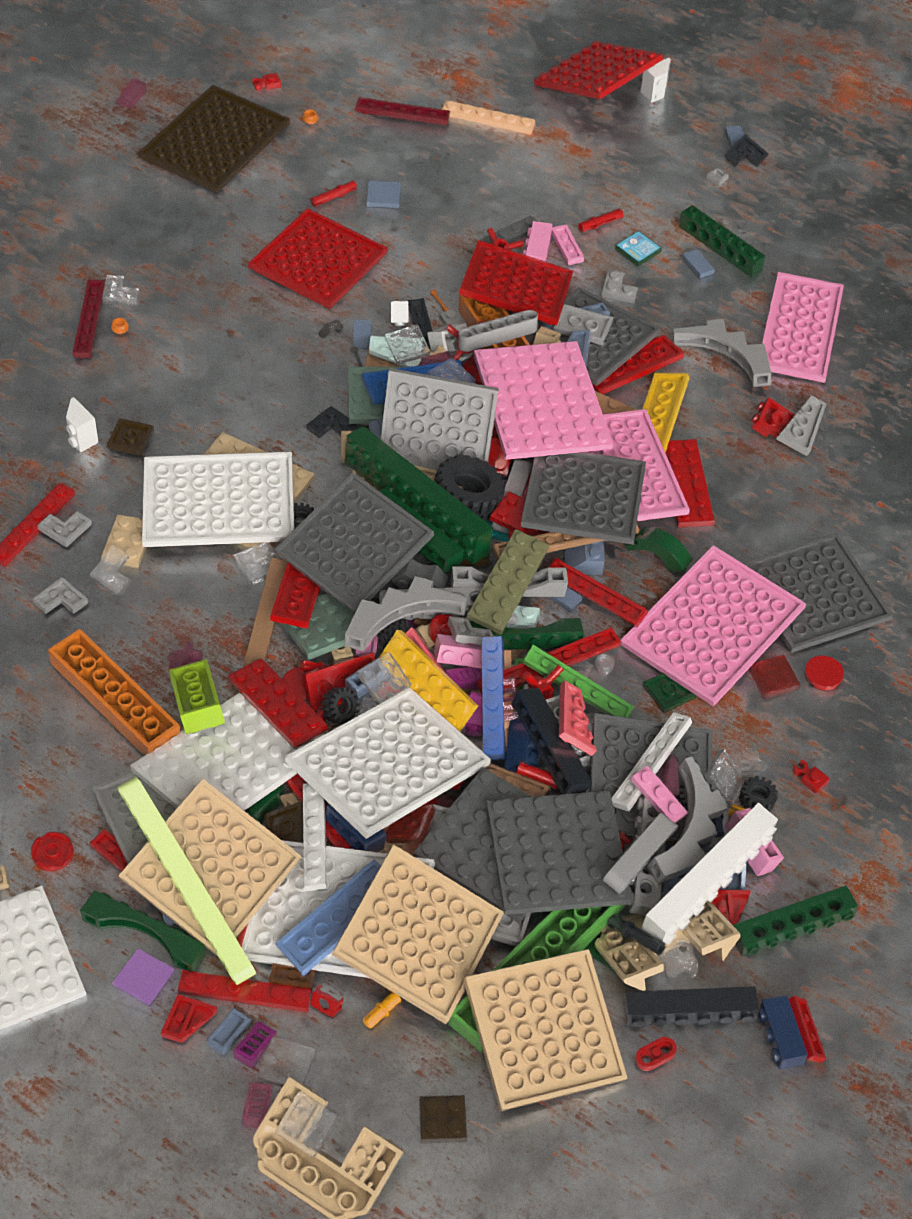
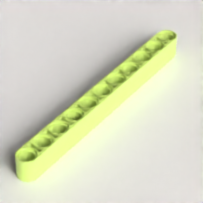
(186, 881)

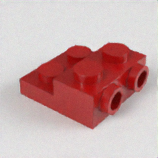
(771, 418)

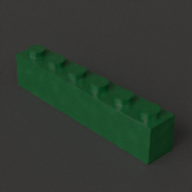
(440, 548)

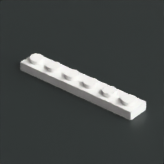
(653, 758)
(314, 839)

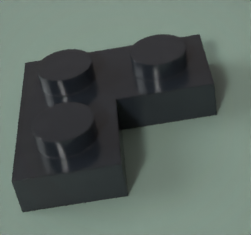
(746, 148)
(328, 420)

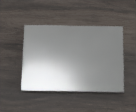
(579, 319)

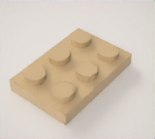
(127, 537)

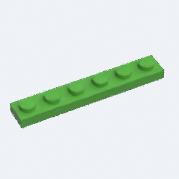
(591, 692)

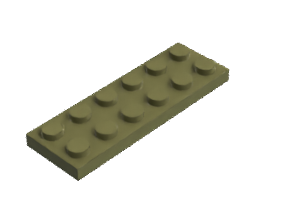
(508, 582)

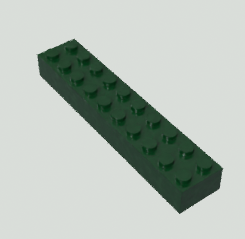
(390, 470)

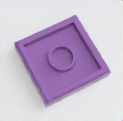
(143, 977)

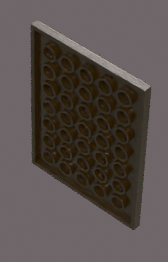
(214, 138)

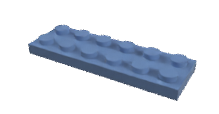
(322, 929)

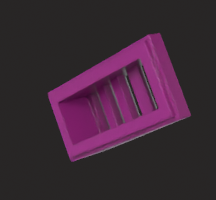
(465, 677)
(244, 1057)

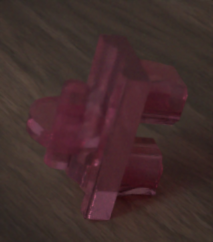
(184, 657)

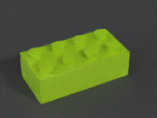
(196, 696)

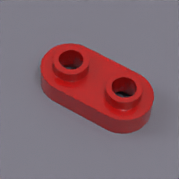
(654, 1054)

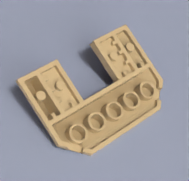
(634, 962)
(322, 1181)

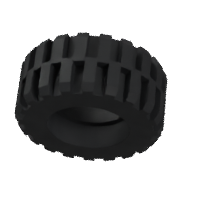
(476, 476)

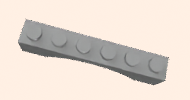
(545, 583)

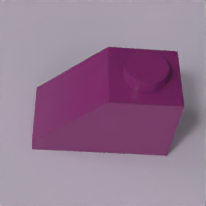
(475, 724)

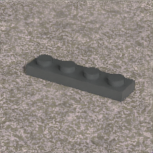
(514, 231)

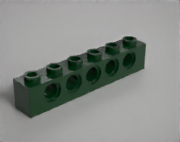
(722, 241)
(782, 918)

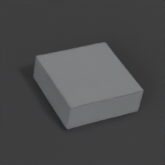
(717, 176)

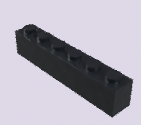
(544, 732)
(691, 1006)

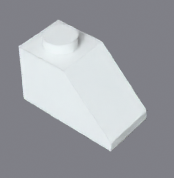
(399, 313)

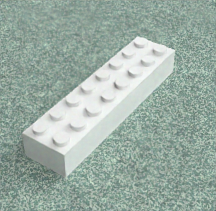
(710, 874)

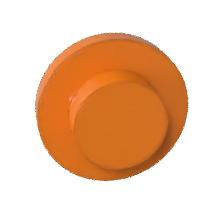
(310, 116)
(119, 325)

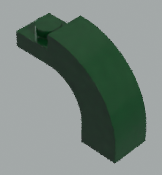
(663, 545)

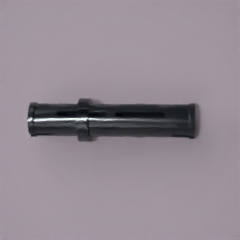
(629, 930)

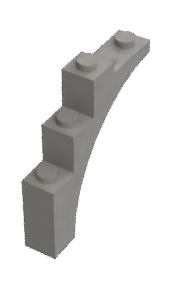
(732, 344)
(420, 598)
(698, 830)

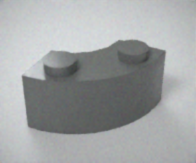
(412, 568)

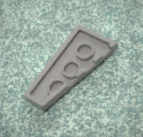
(803, 427)

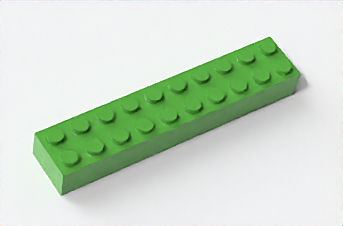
(555, 936)

